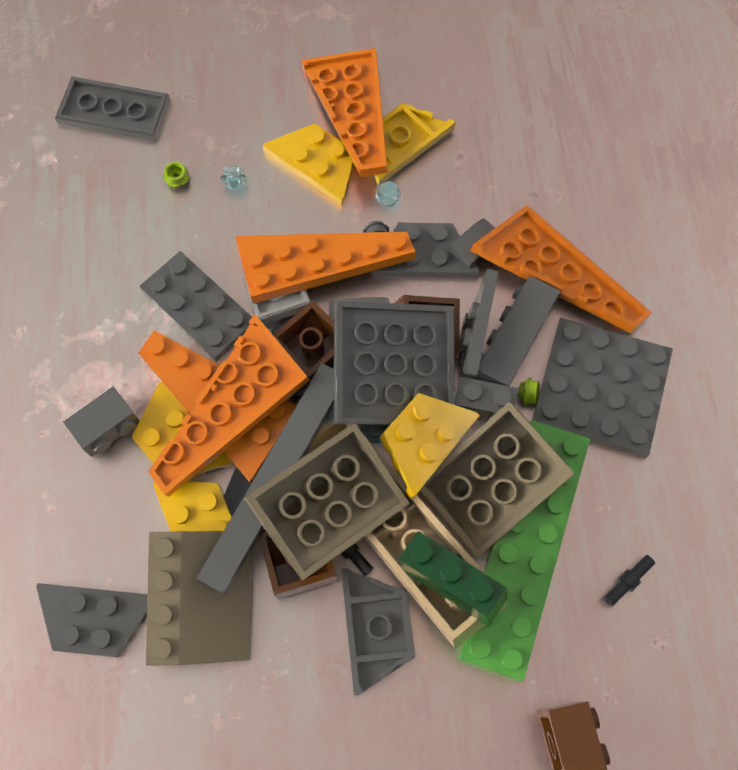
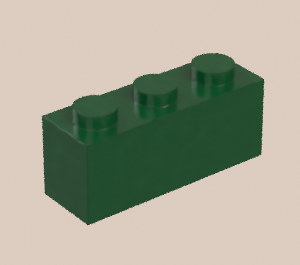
(453, 578)

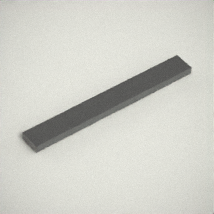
(292, 444)

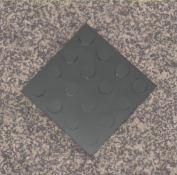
(389, 357)
(603, 386)

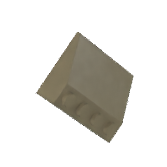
(495, 479)
(326, 501)
(187, 617)

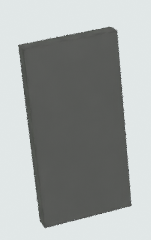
(113, 108)

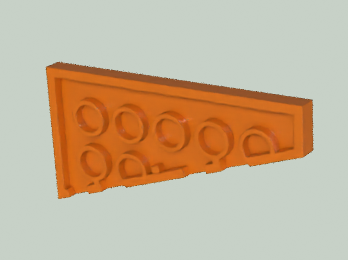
(352, 98)
(536, 249)
(302, 261)
(186, 377)
(236, 398)

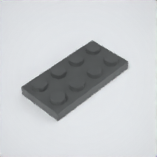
(197, 305)

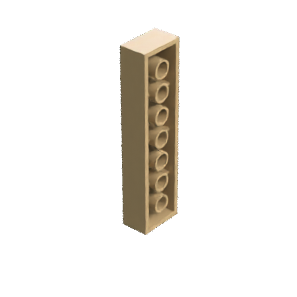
(394, 536)

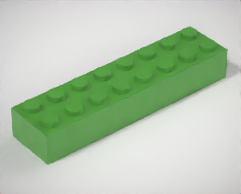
(525, 565)

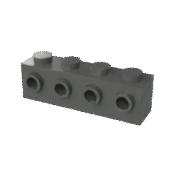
(518, 331)

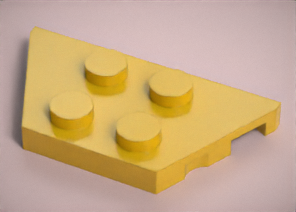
(409, 135)
(315, 158)
(161, 424)
(424, 438)
(195, 507)

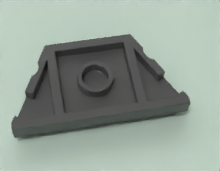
(432, 253)
(476, 324)
(90, 618)
(376, 628)

